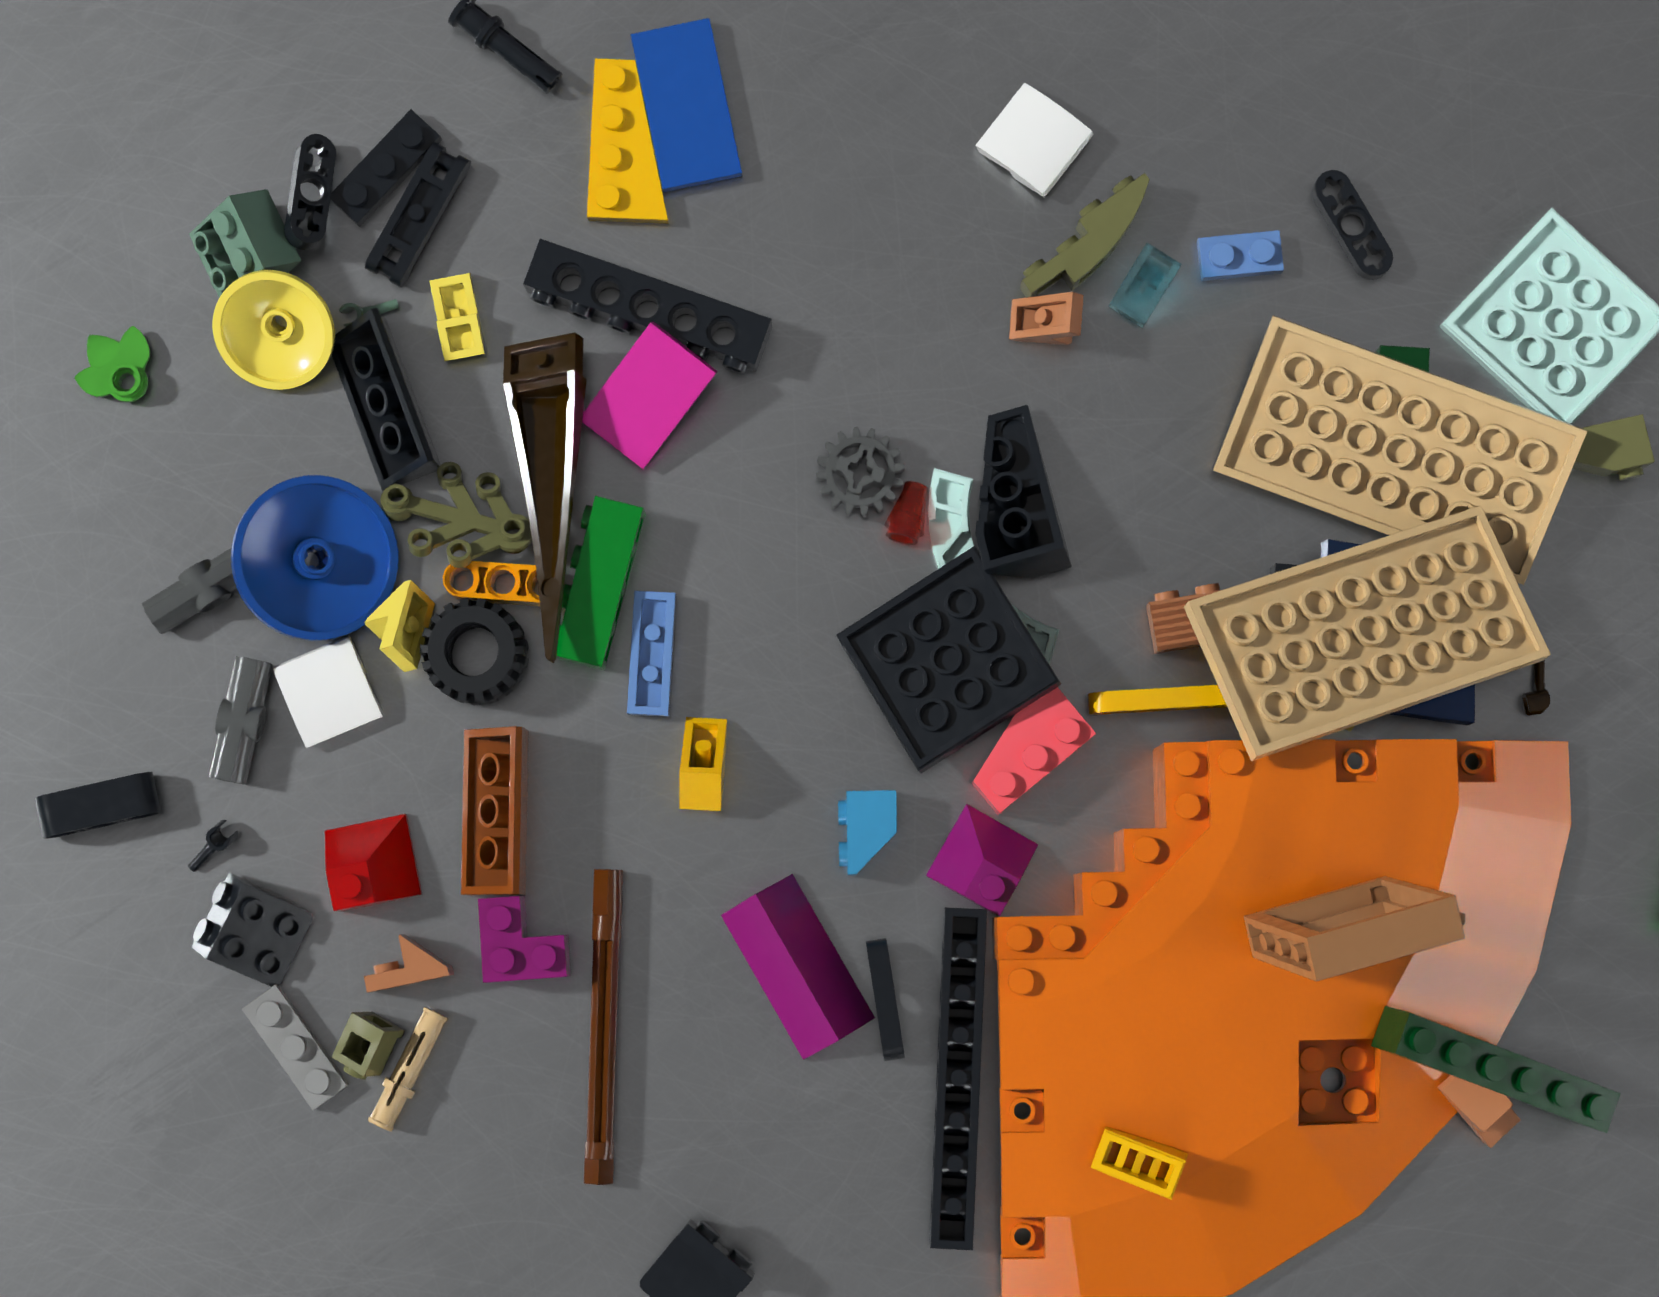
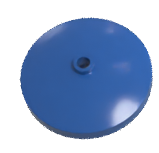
(353, 552)

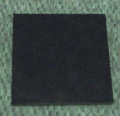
(948, 660)

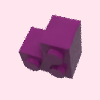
(507, 949)

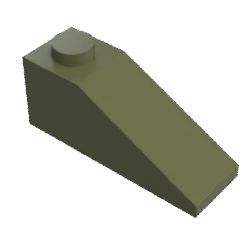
(1616, 448)

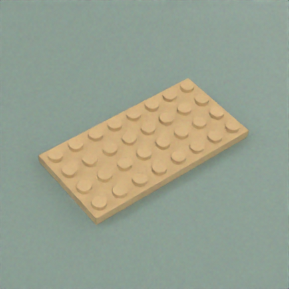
(1394, 442)
(1365, 632)

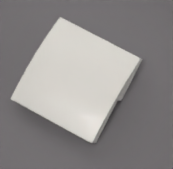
(1034, 139)
(327, 691)

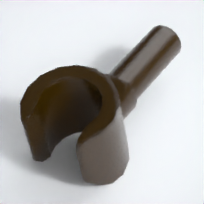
(1538, 700)

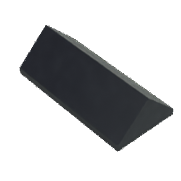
(383, 401)

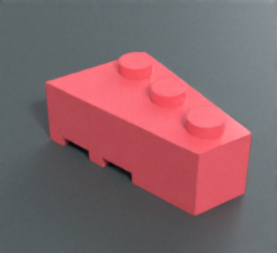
(1031, 748)

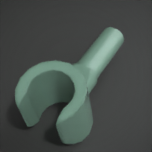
(383, 308)

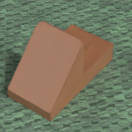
(1047, 318)
(419, 967)
(1483, 1110)

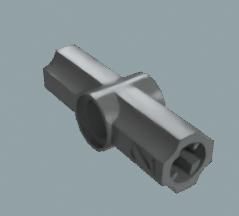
(198, 590)
(240, 720)

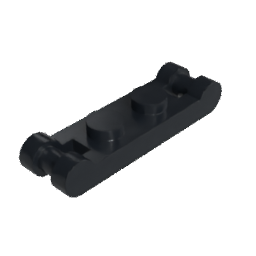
(417, 214)

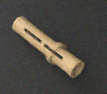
(407, 1070)

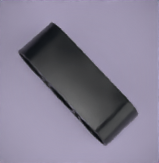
(97, 805)

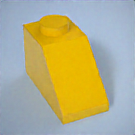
(702, 764)

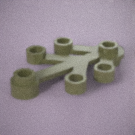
(460, 520)

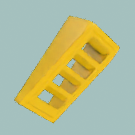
(1160, 1152)

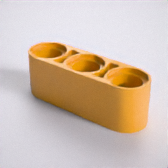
(484, 579)

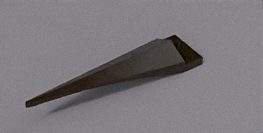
(546, 414)

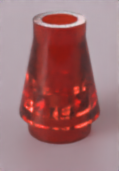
(907, 517)

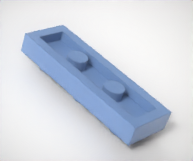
(651, 653)

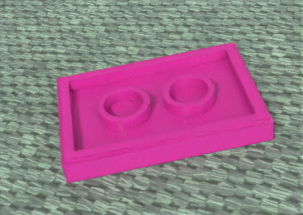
(648, 395)

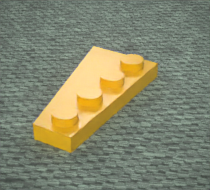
(622, 157)

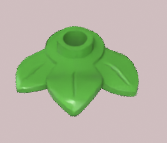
(113, 362)

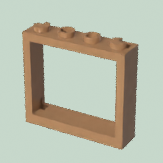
(1354, 927)

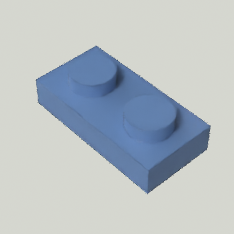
(1240, 255)

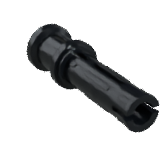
(490, 33)

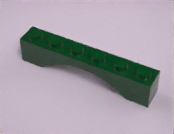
(1495, 1069)

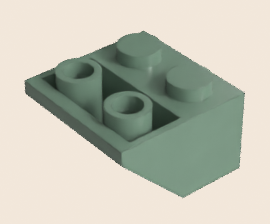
(243, 238)

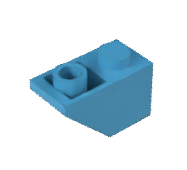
(870, 826)

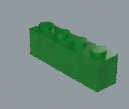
(599, 581)

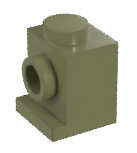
(354, 1043)

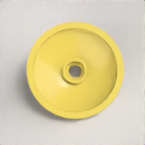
(258, 345)

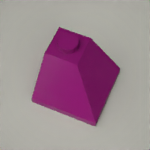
(982, 860)

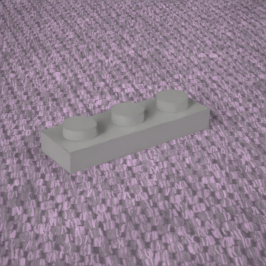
(295, 1047)

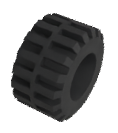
(445, 632)

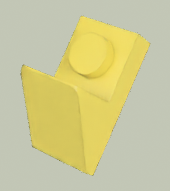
(401, 624)

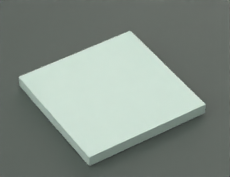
(1555, 321)

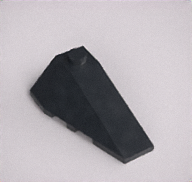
(1017, 513)

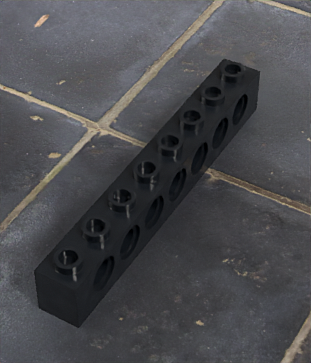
(958, 1079)

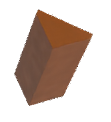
(494, 811)

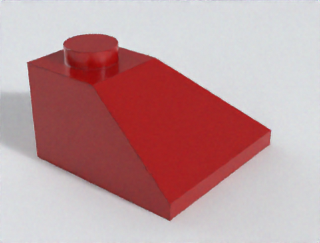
(371, 863)

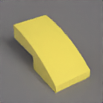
(457, 317)

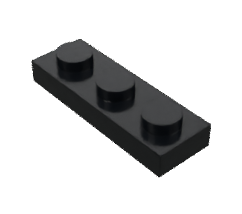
(384, 168)

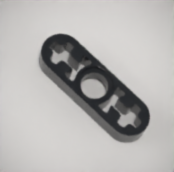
(298, 204)
(1328, 204)
(885, 999)

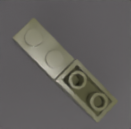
(1101, 232)

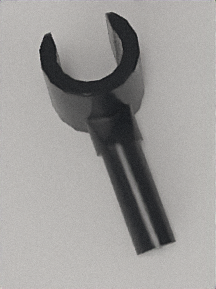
(215, 842)

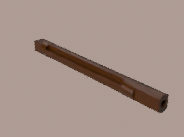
(603, 1026)

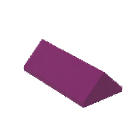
(798, 966)

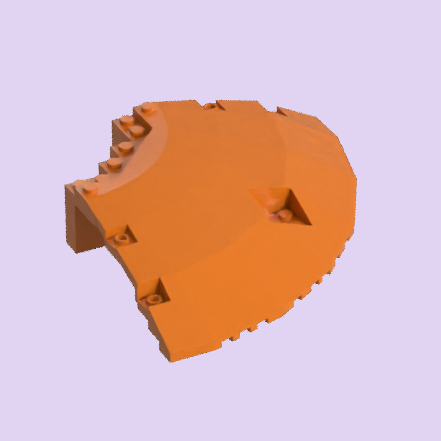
(1173, 1032)

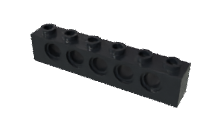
(555, 262)

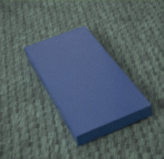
(686, 105)

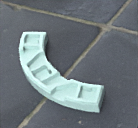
(952, 536)

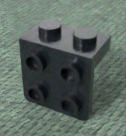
(251, 931)
(697, 1267)

